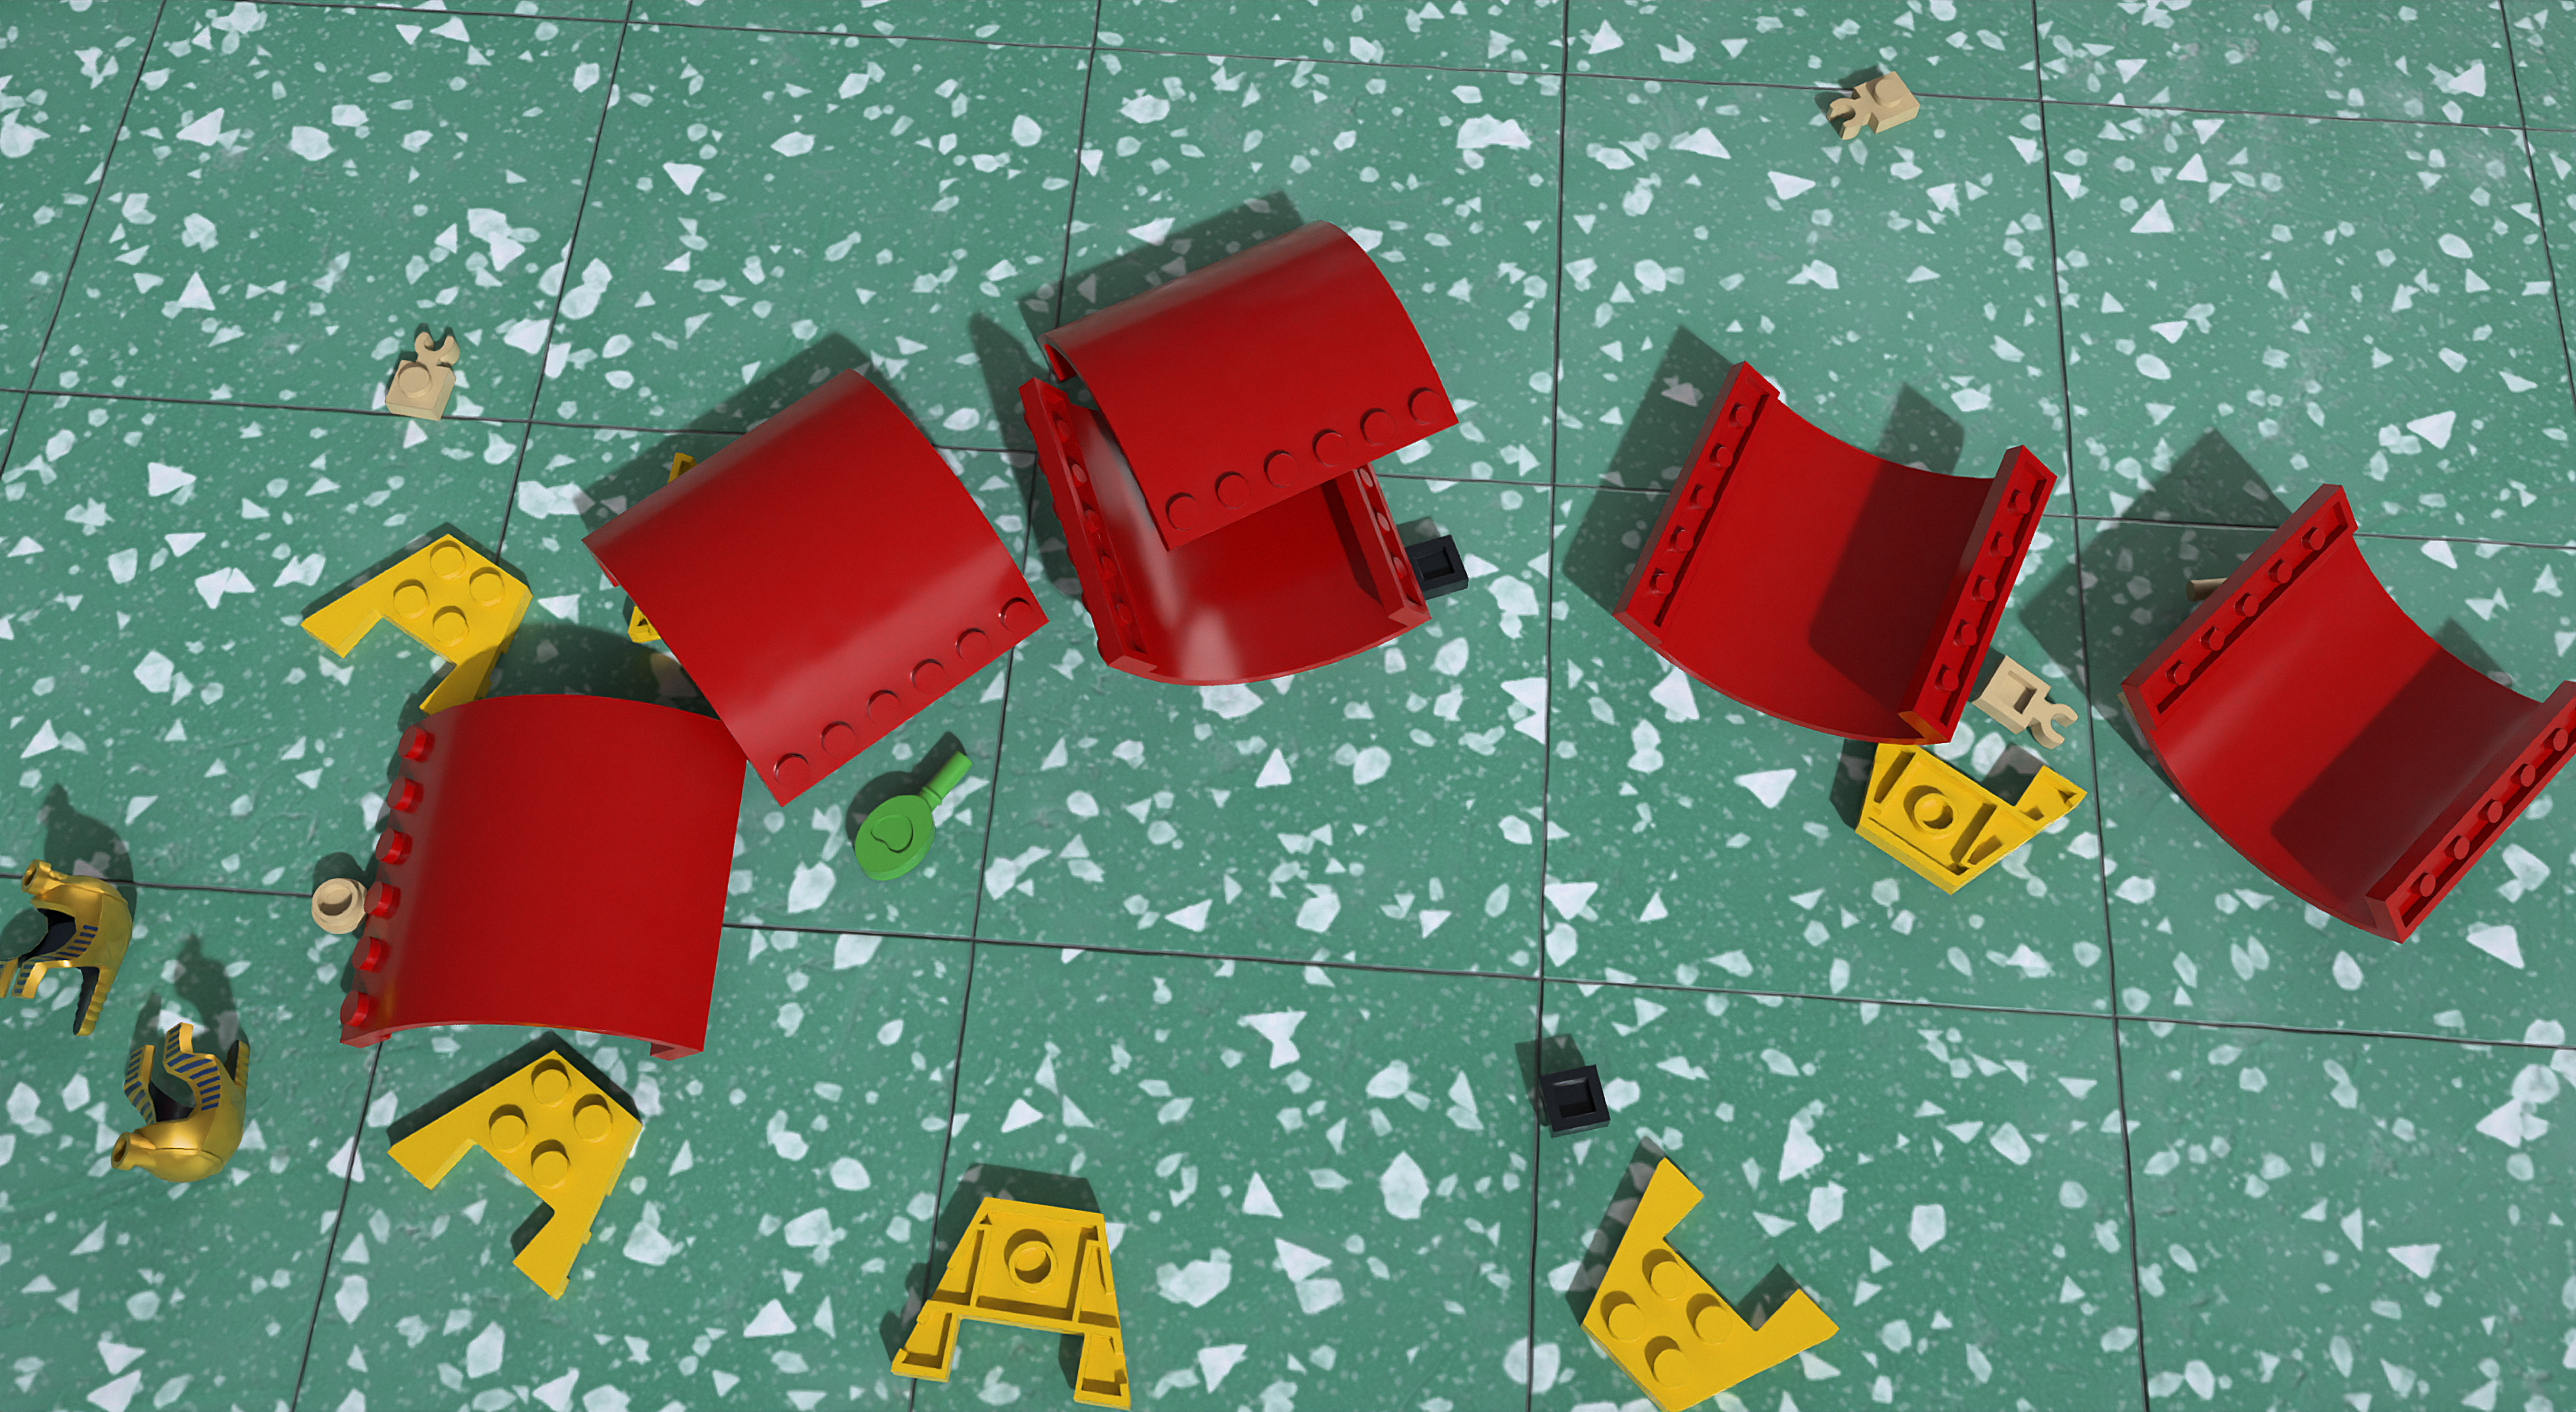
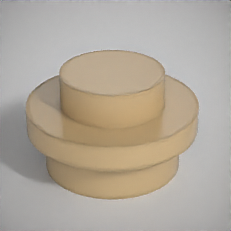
(339, 905)

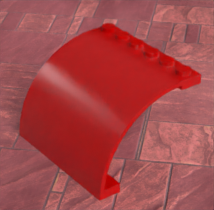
(1254, 378)
(1828, 573)
(820, 580)
(1240, 603)
(2340, 731)
(551, 872)

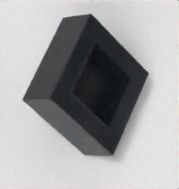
(1437, 567)
(1573, 1101)

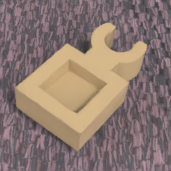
(1878, 103)
(424, 385)
(2017, 701)

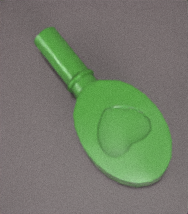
(903, 827)

